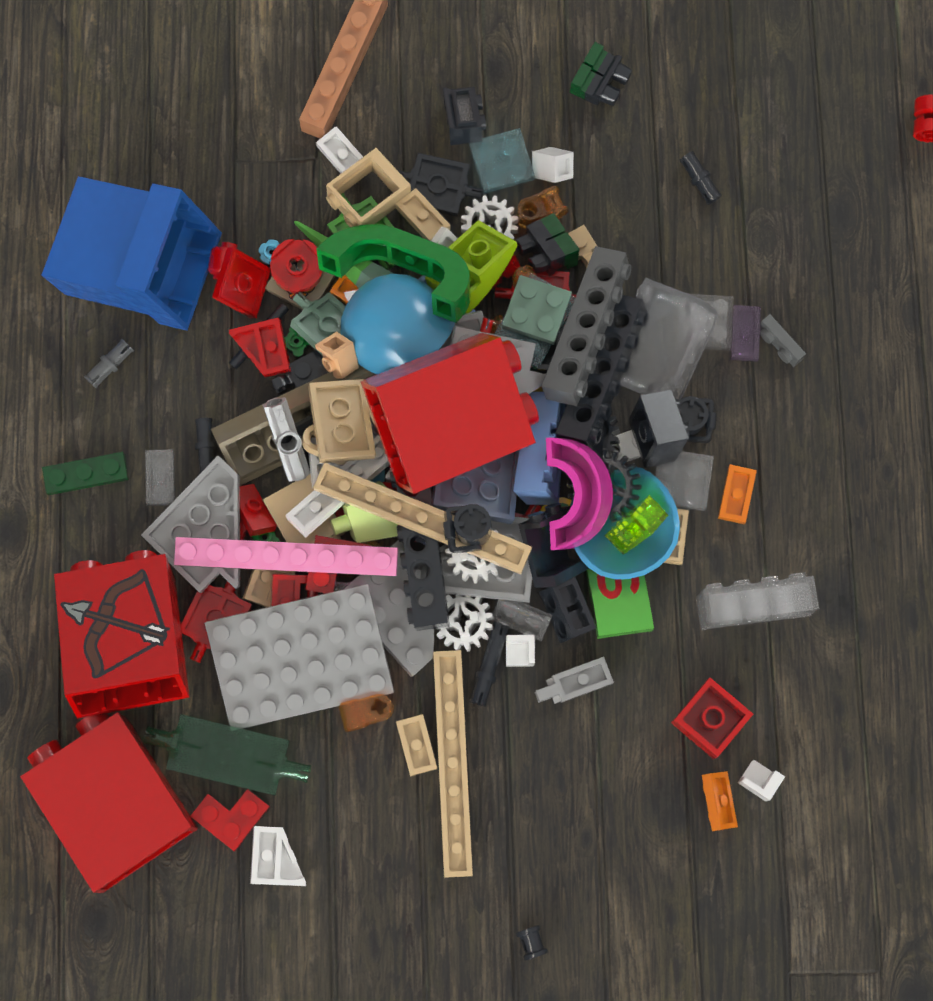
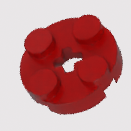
(296, 280)

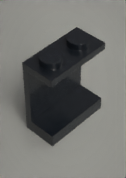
(548, 566)

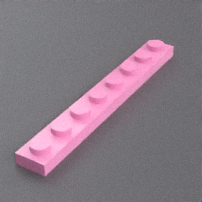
(286, 556)

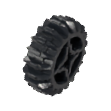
(627, 493)

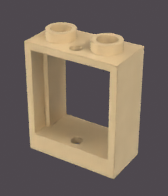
(377, 163)

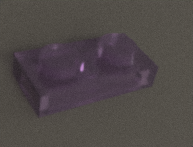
(745, 333)

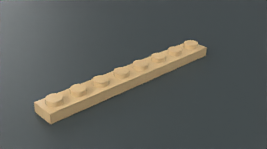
(413, 515)
(452, 764)

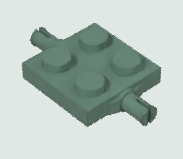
(318, 318)

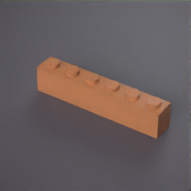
(341, 66)

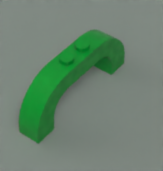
(405, 250)

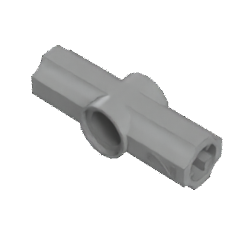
(281, 425)

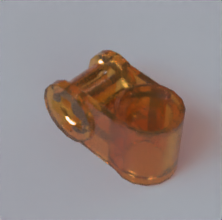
(542, 205)
(360, 712)

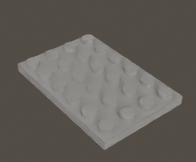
(299, 656)

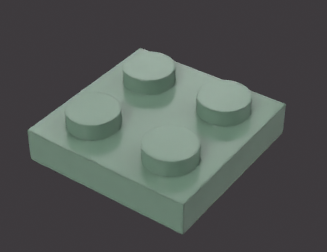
(537, 309)

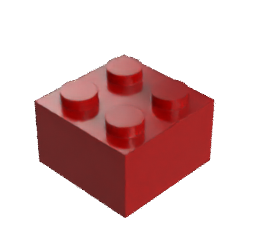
(712, 718)

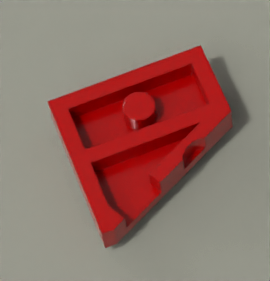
(264, 346)

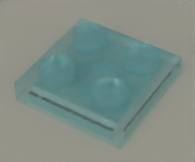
(502, 161)

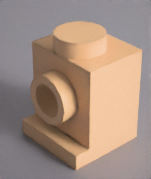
(338, 355)

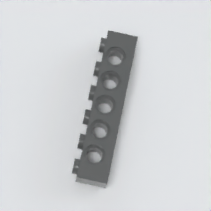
(602, 265)

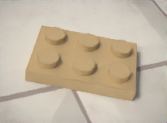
(341, 421)

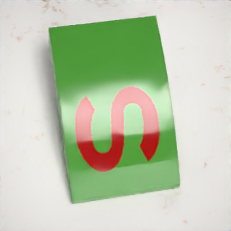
(619, 605)

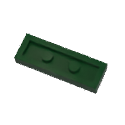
(85, 473)

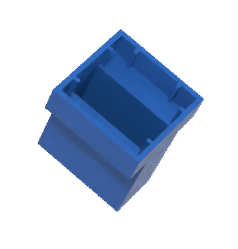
(133, 250)

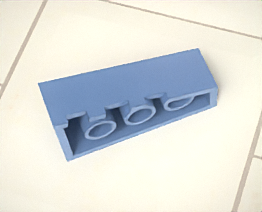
(535, 480)

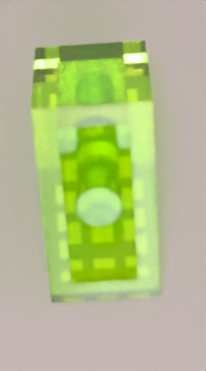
(637, 525)

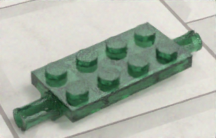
(227, 754)

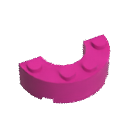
(591, 497)

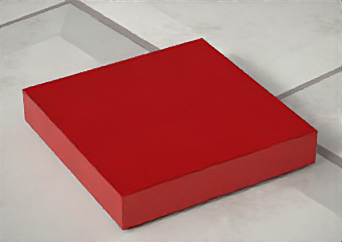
(241, 282)

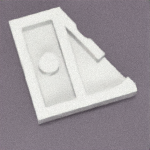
(273, 859)

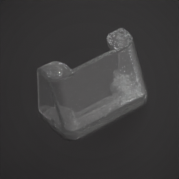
(670, 340)

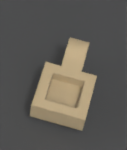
(584, 242)

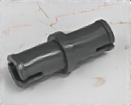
(108, 363)

